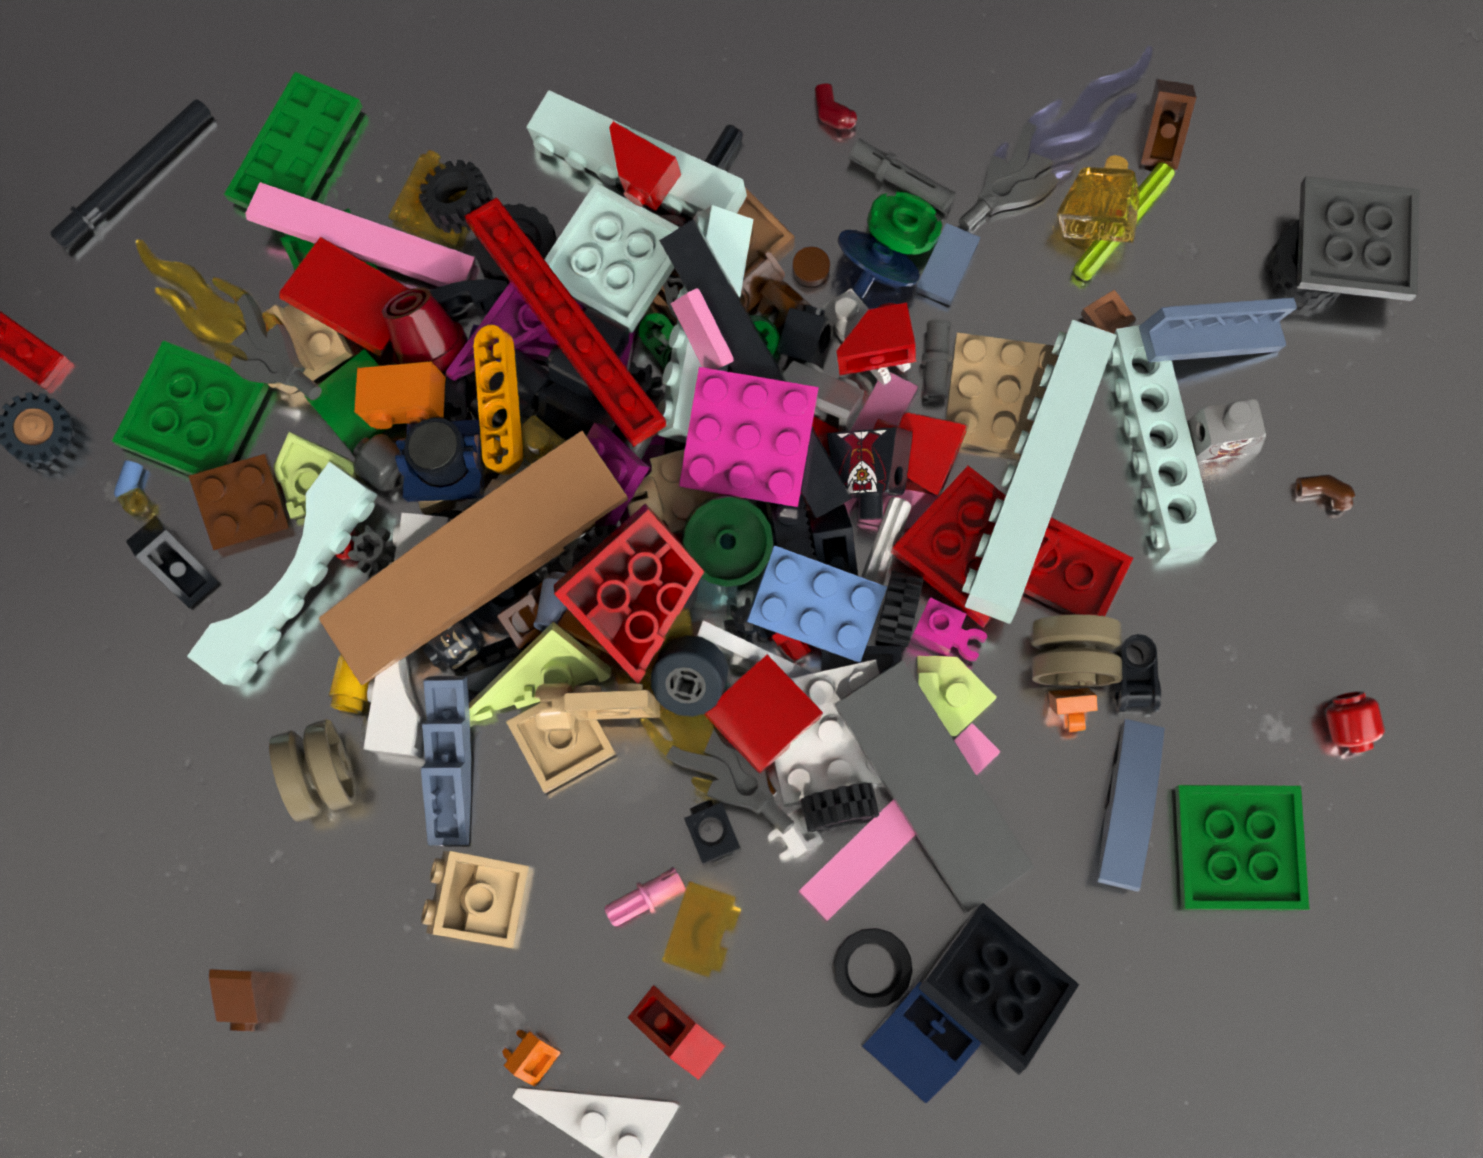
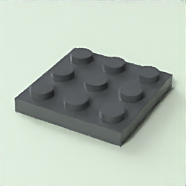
(1358, 238)

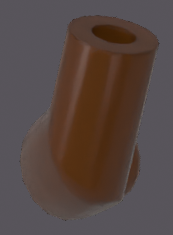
(1340, 492)

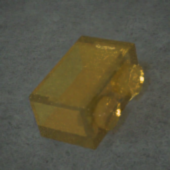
(701, 929)

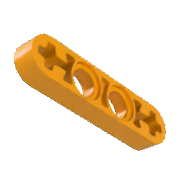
(491, 401)

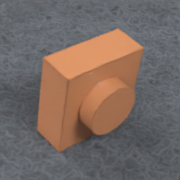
(1108, 313)

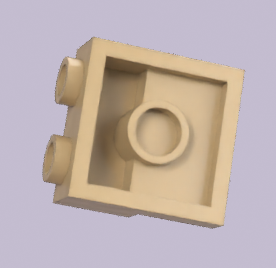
(315, 343)
(475, 899)

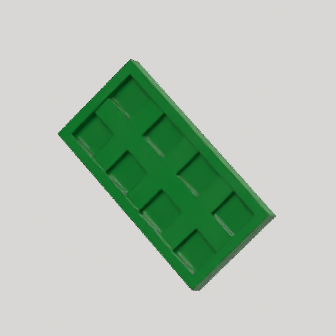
(296, 141)

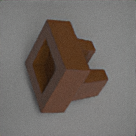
(781, 296)

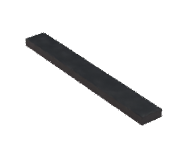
(701, 270)

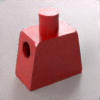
(932, 448)

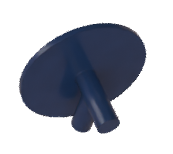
(877, 262)

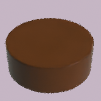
(811, 266)

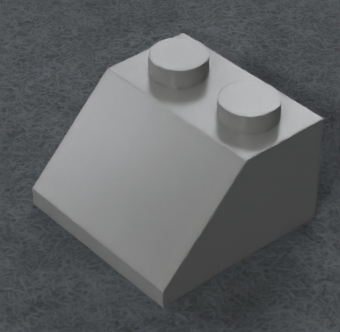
(836, 399)

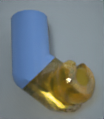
(128, 491)

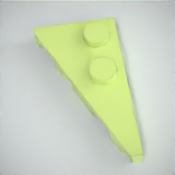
(548, 659)

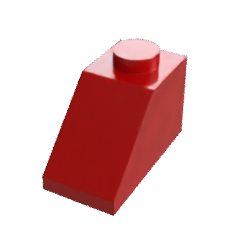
(643, 167)
(878, 340)
(676, 1032)

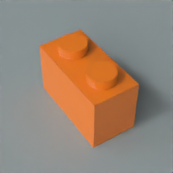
(399, 394)

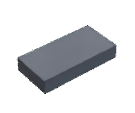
(947, 264)

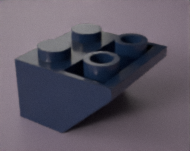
(921, 1044)

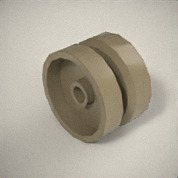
(1076, 651)
(312, 770)

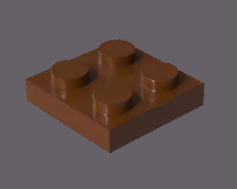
(240, 501)

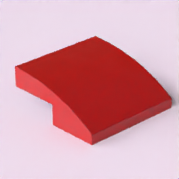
(763, 713)

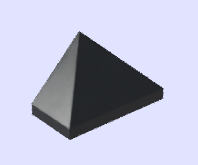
(489, 663)

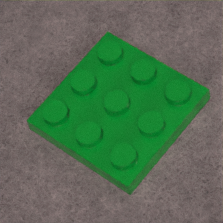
(189, 411)
(1241, 847)

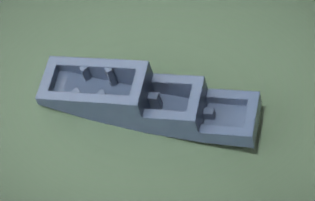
(448, 760)
(1131, 805)

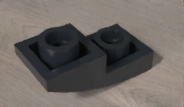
(458, 296)

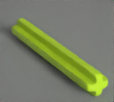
(1100, 249)

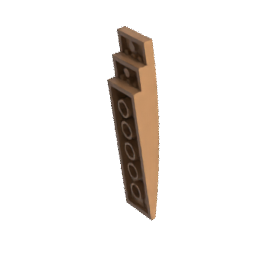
(473, 558)

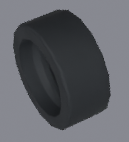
(903, 964)

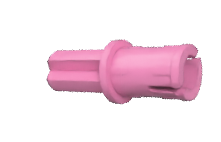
(645, 897)

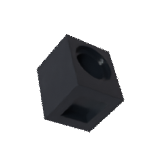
(806, 335)
(712, 851)

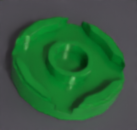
(904, 223)

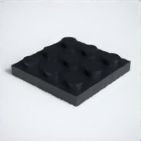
(999, 988)

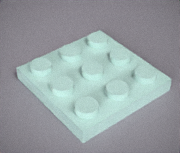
(612, 256)

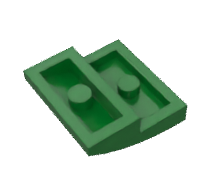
(337, 402)

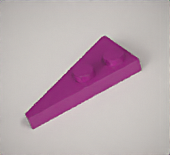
(509, 314)

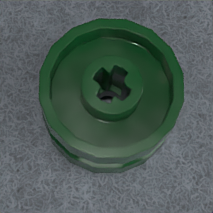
(744, 522)

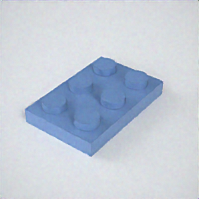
(816, 604)

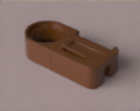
(757, 275)

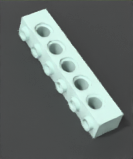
(1178, 456)

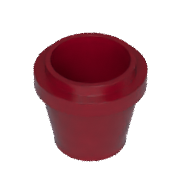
(422, 329)

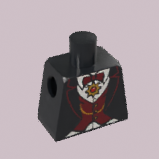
(872, 465)

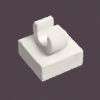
(797, 838)

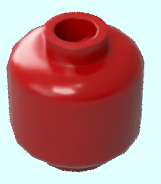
(1354, 721)

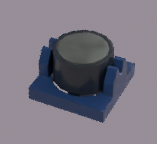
(440, 455)

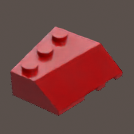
(631, 589)

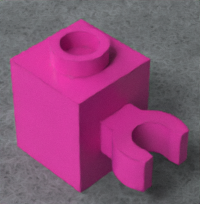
(941, 629)

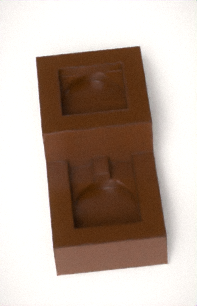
(520, 616)

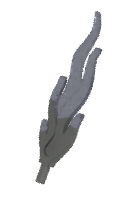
(1039, 148)

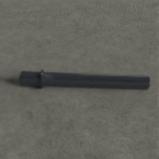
(130, 174)

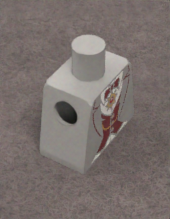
(1229, 430)

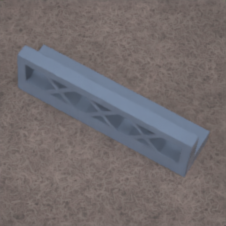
(1215, 329)

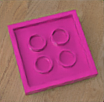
(748, 436)

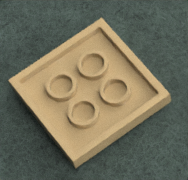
(995, 388)

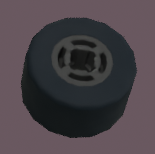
(689, 676)

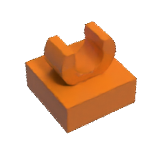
(1072, 705)
(530, 1058)

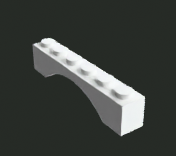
(394, 712)

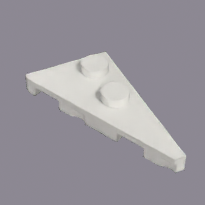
(740, 653)
(602, 1122)

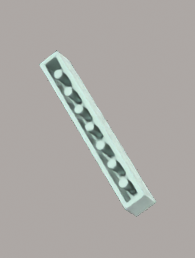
(1040, 471)

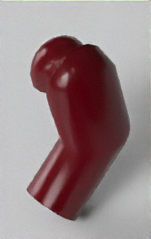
(832, 112)

